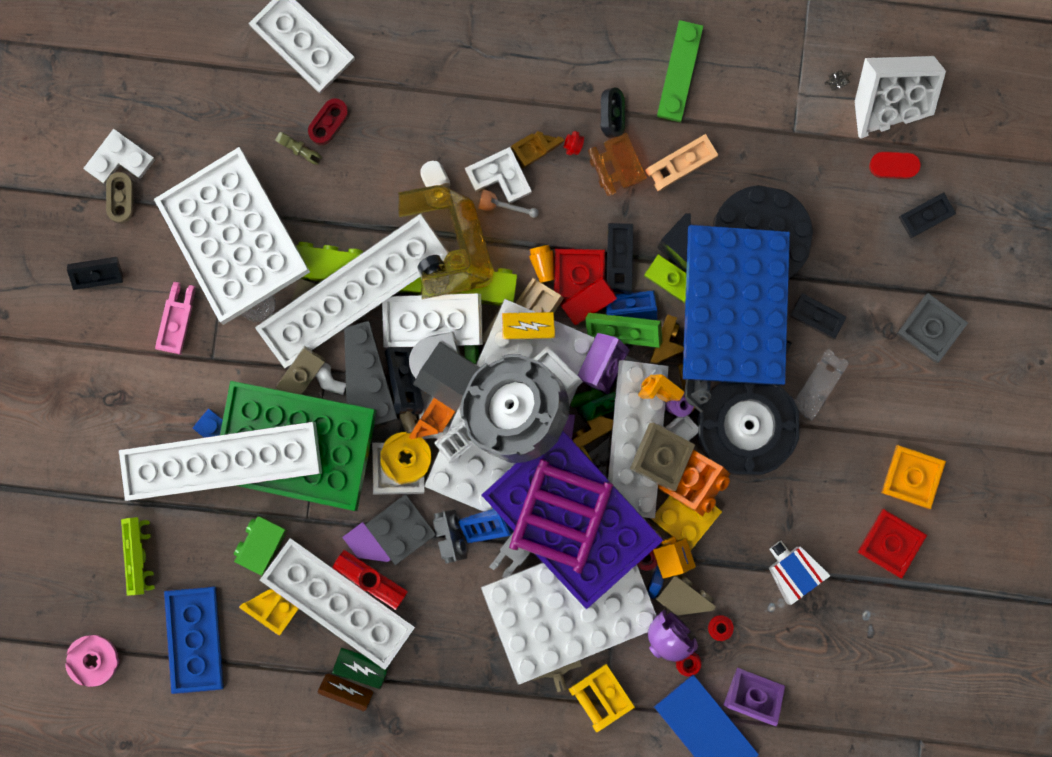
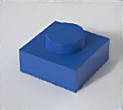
(209, 424)

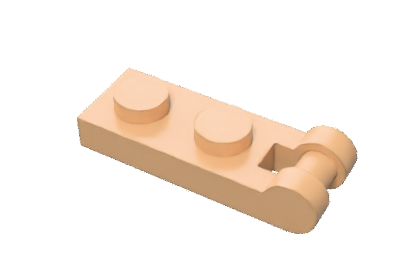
(682, 162)

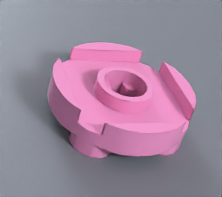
(77, 658)

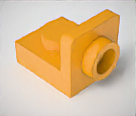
(661, 387)

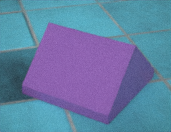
(602, 362)
(755, 697)

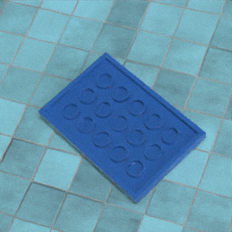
(736, 305)

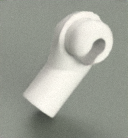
(327, 382)

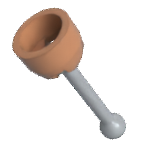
(489, 202)

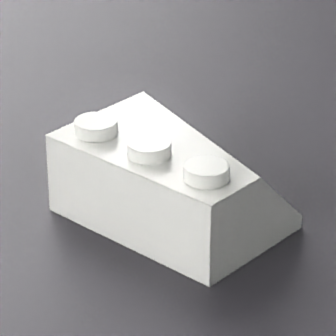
(897, 91)

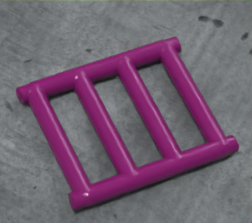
(535, 493)

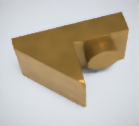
(667, 349)
(597, 427)

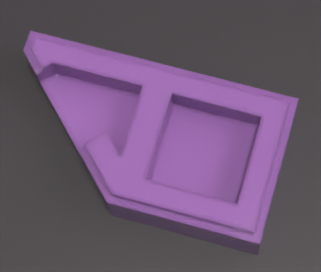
(364, 544)

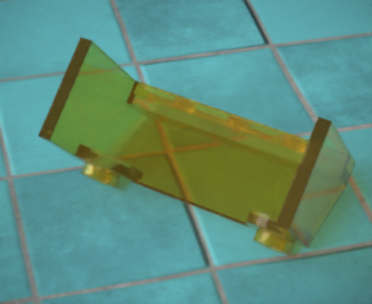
(466, 267)

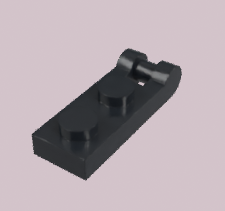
(620, 256)
(402, 381)

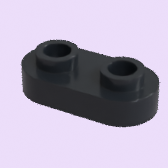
(612, 112)
(431, 265)

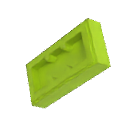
(668, 277)

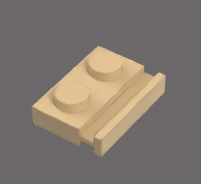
(539, 298)

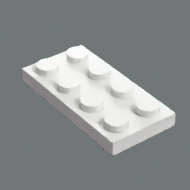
(302, 42)
(412, 319)

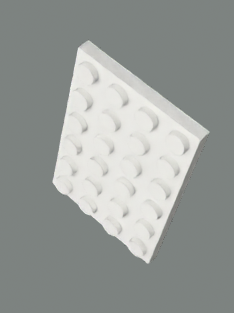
(231, 236)
(550, 628)

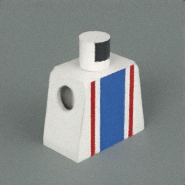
(795, 572)

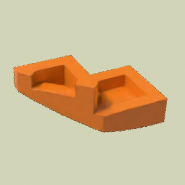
(433, 420)

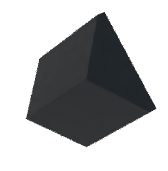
(675, 242)

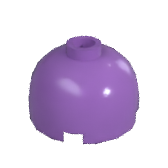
(669, 638)

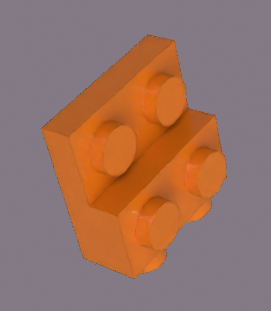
(700, 484)

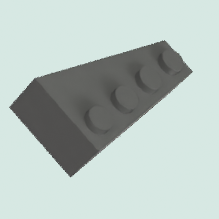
(365, 374)

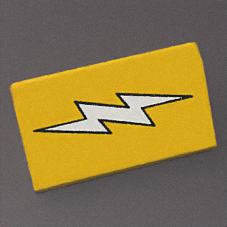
(528, 325)

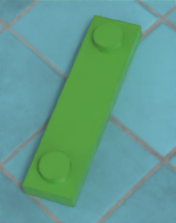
(679, 71)

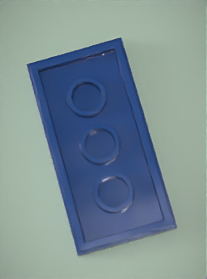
(193, 640)
(702, 722)

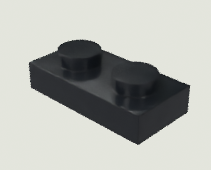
(927, 215)
(95, 273)
(818, 316)

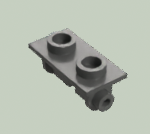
(697, 393)
(454, 546)

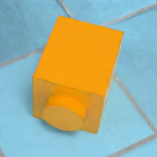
(674, 557)

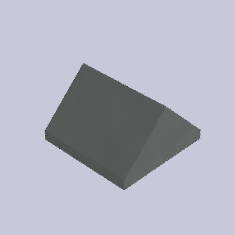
(446, 376)

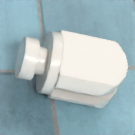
(434, 174)

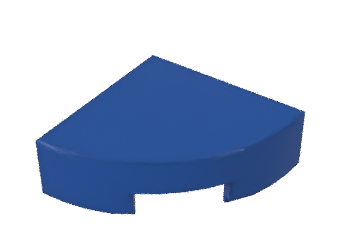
(655, 583)

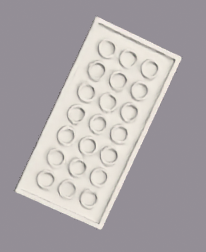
(476, 469)

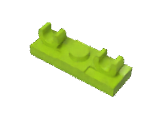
(135, 556)

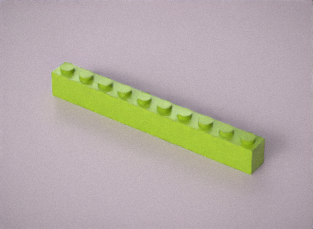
(329, 260)

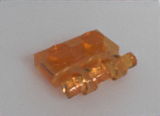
(624, 161)

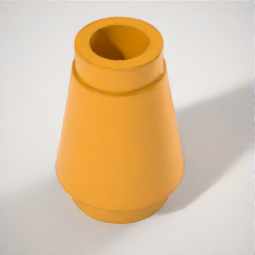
(542, 261)

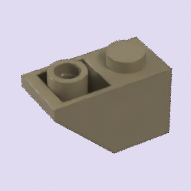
(682, 599)

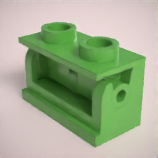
(260, 545)

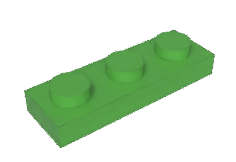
(626, 329)

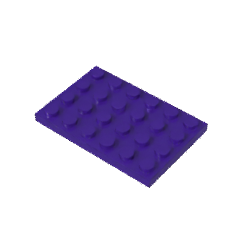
(621, 536)

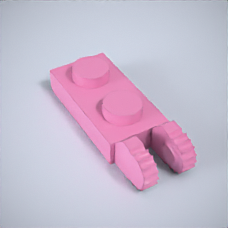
(175, 321)

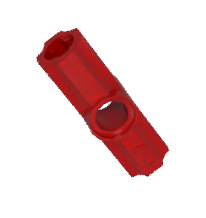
(384, 589)

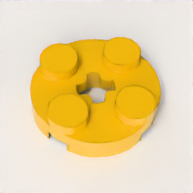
(403, 472)

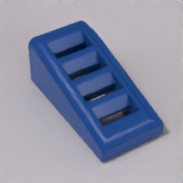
(502, 528)

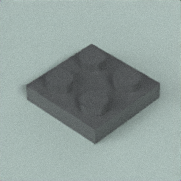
(932, 328)
(400, 529)

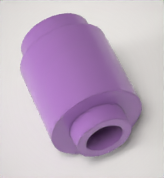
(679, 408)

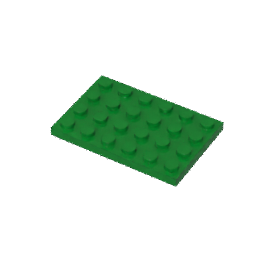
(342, 435)

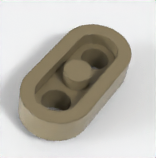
(119, 198)

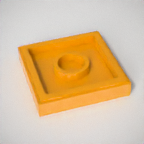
(913, 477)

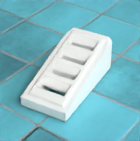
(460, 450)

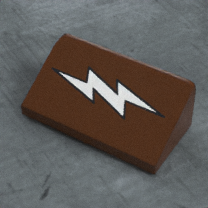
(345, 692)

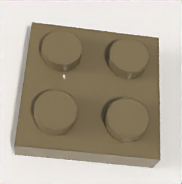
(662, 456)

